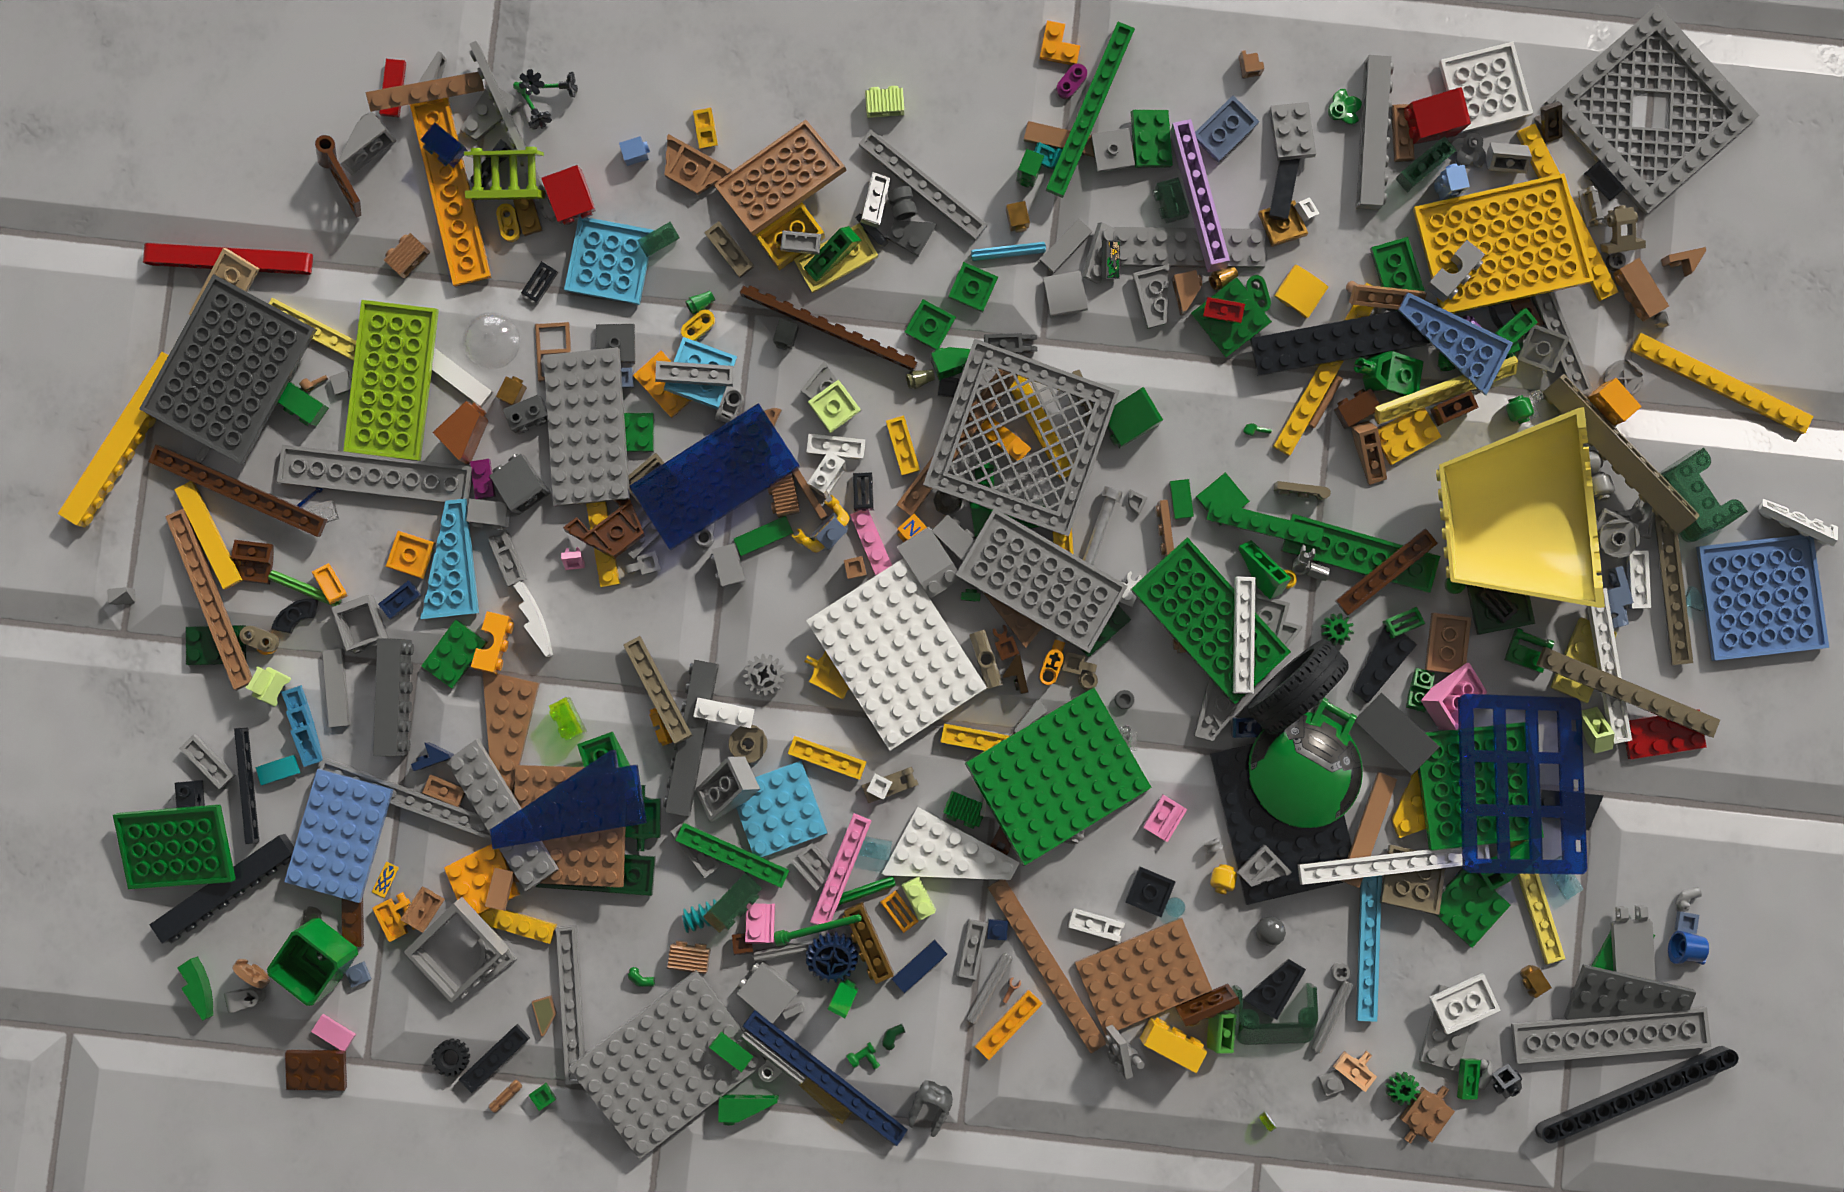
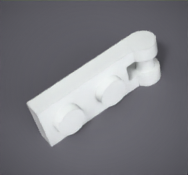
(1095, 924)

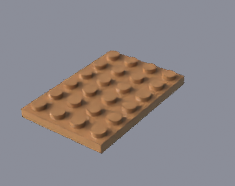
(780, 177)
(1143, 975)

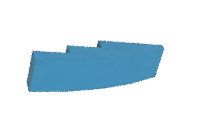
(302, 726)

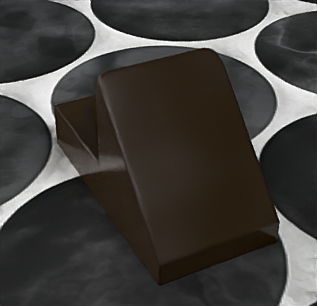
(1550, 122)
(1016, 669)

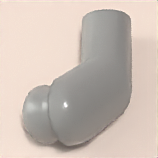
(1685, 896)
(1487, 1072)

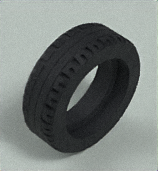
(1298, 687)

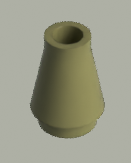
(919, 378)

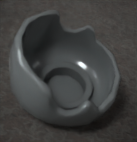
(1270, 931)

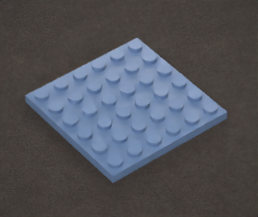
(1762, 597)

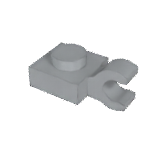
(646, 563)

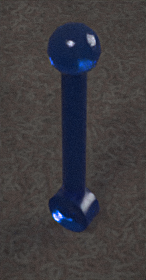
(317, 490)

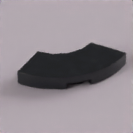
(293, 614)

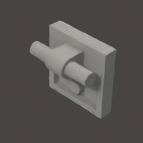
(1122, 1053)

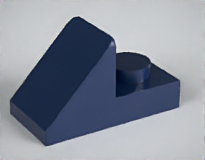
(1245, 727)
(436, 755)

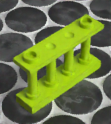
(496, 192)

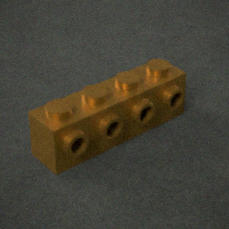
(869, 944)

